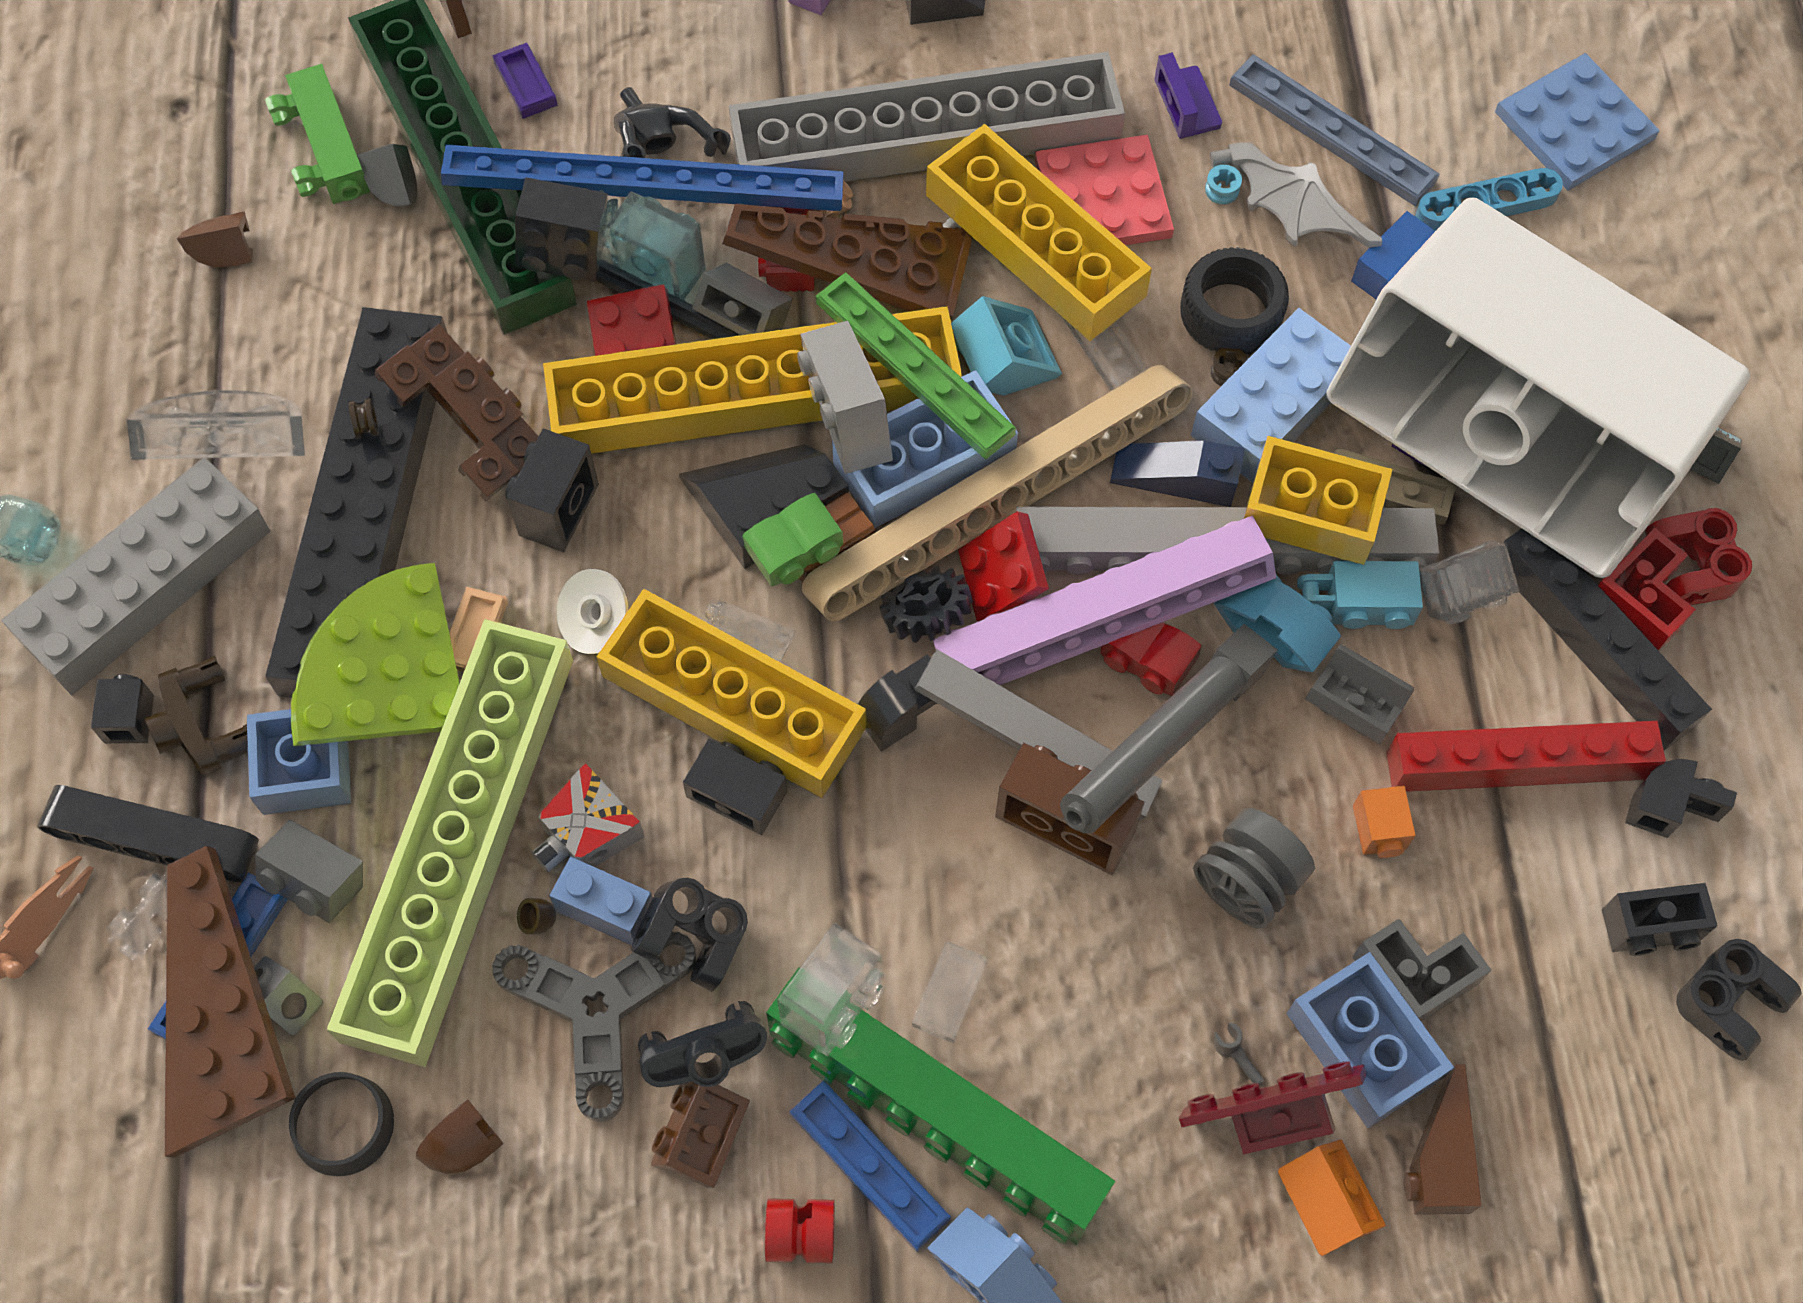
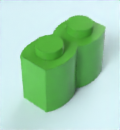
(793, 540)

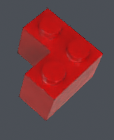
(1641, 590)

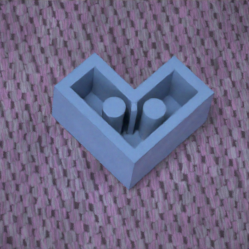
(990, 1263)

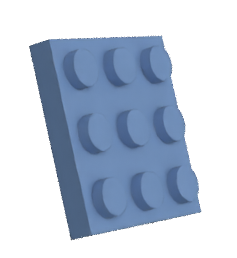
(1577, 121)

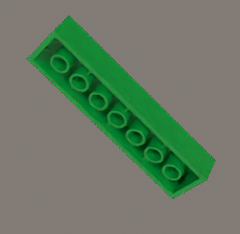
(958, 1123)

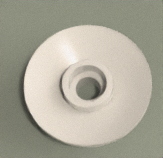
(580, 606)

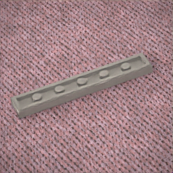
(1012, 717)

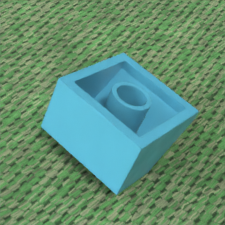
(1004, 346)

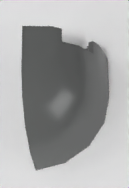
(390, 174)

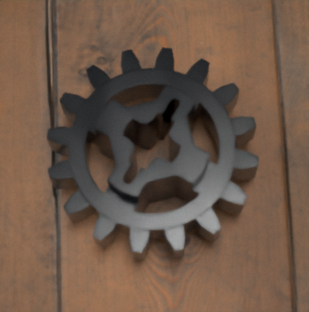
(926, 604)

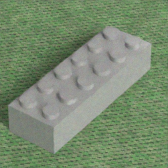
(137, 575)

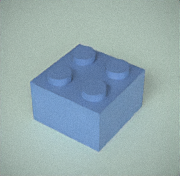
(293, 776)

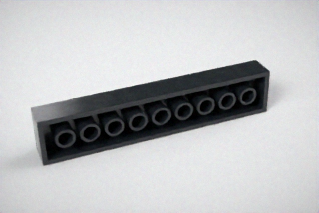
(359, 491)

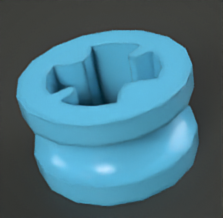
(1223, 173)

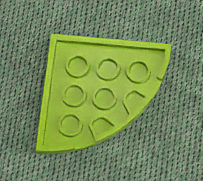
(378, 664)

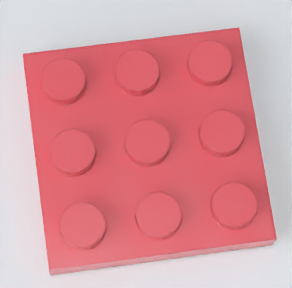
(1113, 184)

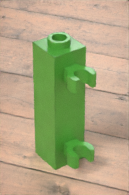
(333, 149)

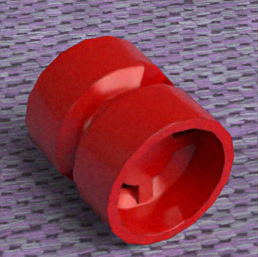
(799, 1230)

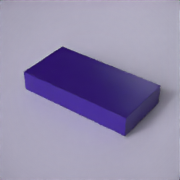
(525, 80)

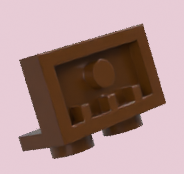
(699, 1132)

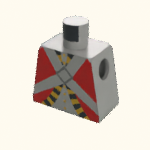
(585, 823)

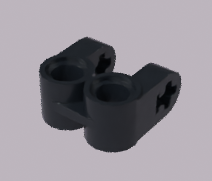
(697, 920)
(1721, 1022)

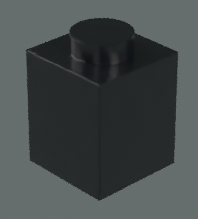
(121, 710)

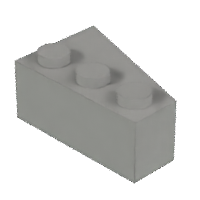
(847, 396)

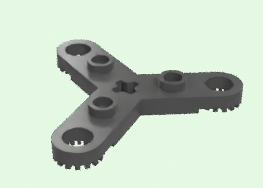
(598, 1037)

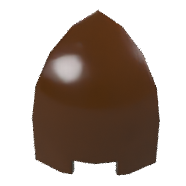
(218, 241)
(458, 1141)

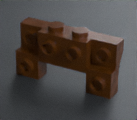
(470, 398)

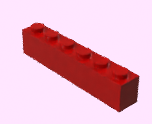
(1525, 756)

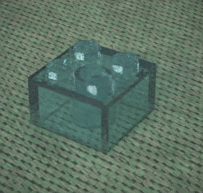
(657, 244)

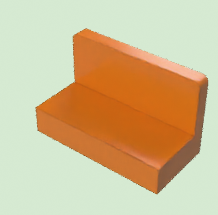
(1331, 1197)

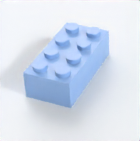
(1274, 390)
(925, 460)

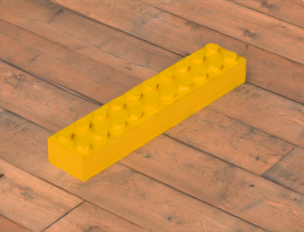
(709, 386)

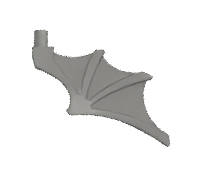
(1292, 195)

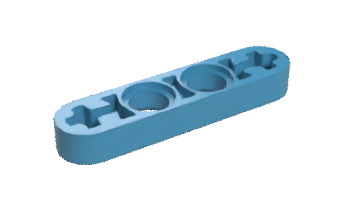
(1487, 190)

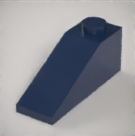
(1181, 469)

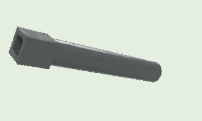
(1128, 767)

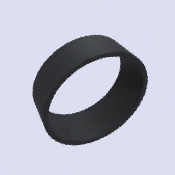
(374, 1147)

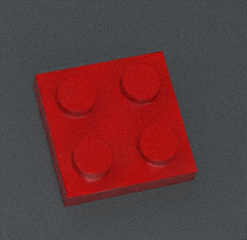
(631, 321)
(1003, 567)

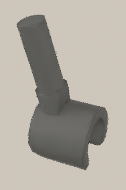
(1237, 1053)

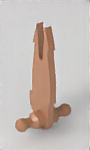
(37, 919)

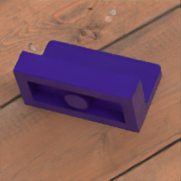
(1186, 97)

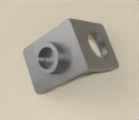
(276, 985)

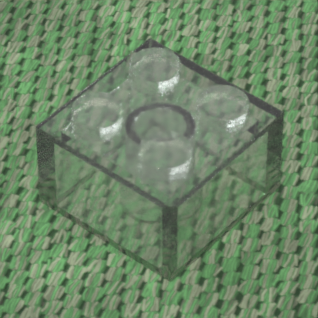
(832, 990)

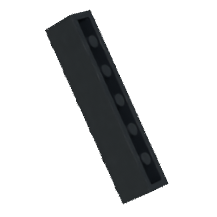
(1605, 639)

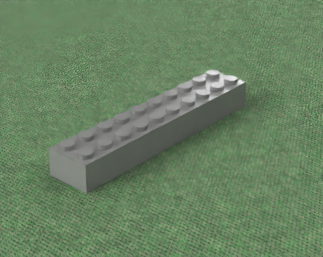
(917, 120)

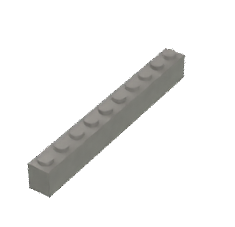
(1115, 536)

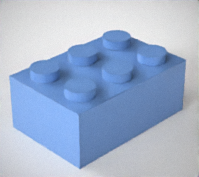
(1369, 1023)

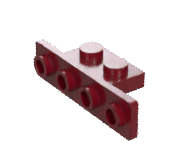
(1277, 1113)

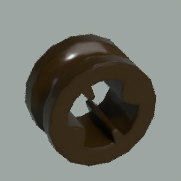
(1224, 355)
(363, 418)

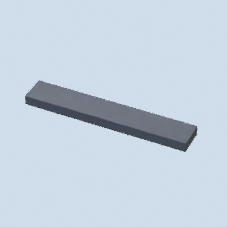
(1334, 130)

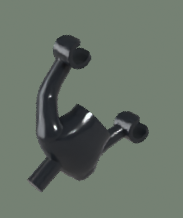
(649, 130)

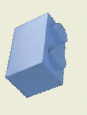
(600, 900)

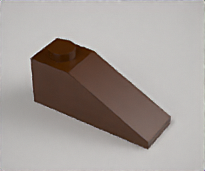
(1445, 1163)

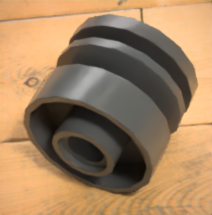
(1254, 868)

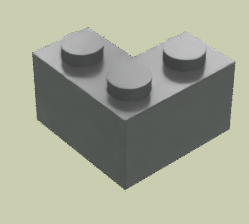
(1425, 980)

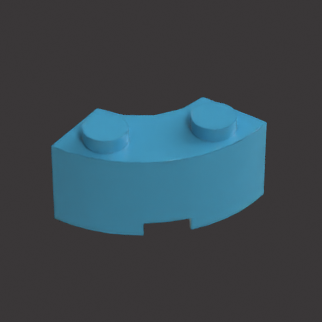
(1284, 620)

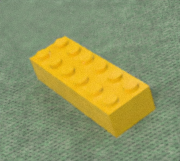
(1038, 232)
(732, 692)

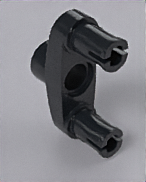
(674, 1061)

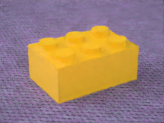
(1318, 499)

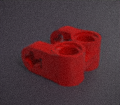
(1711, 554)

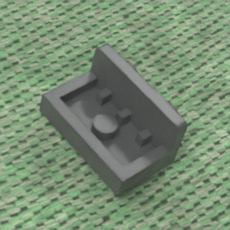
(1360, 694)

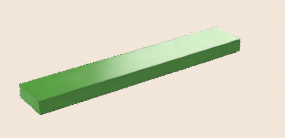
(917, 366)

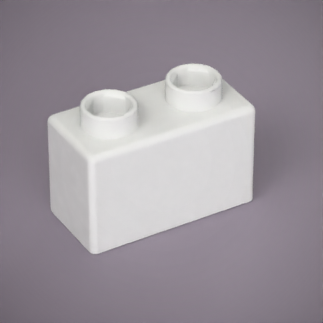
(1536, 385)

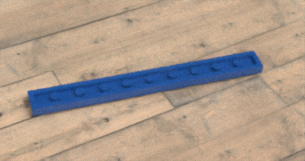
(646, 177)

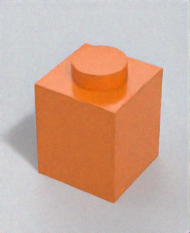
(1384, 821)

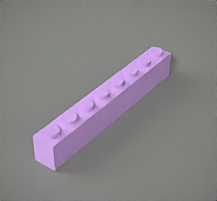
(1114, 603)

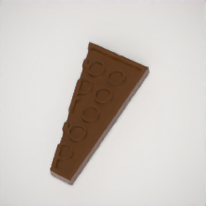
(886, 256)
(219, 1034)

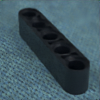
(143, 830)

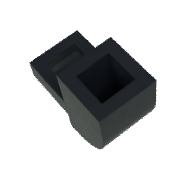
(894, 704)
(1670, 791)

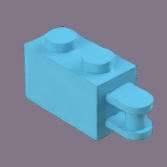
(1367, 593)

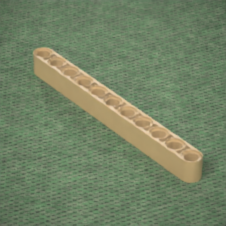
(995, 492)

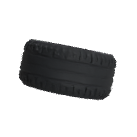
(1238, 268)

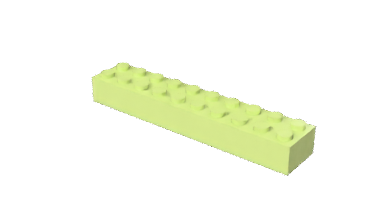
(452, 845)

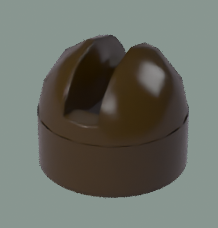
(535, 915)

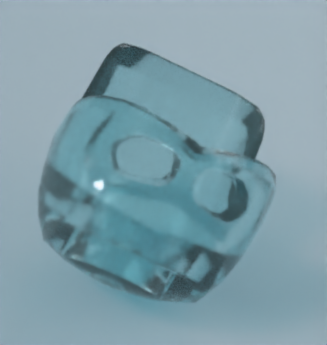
(27, 530)

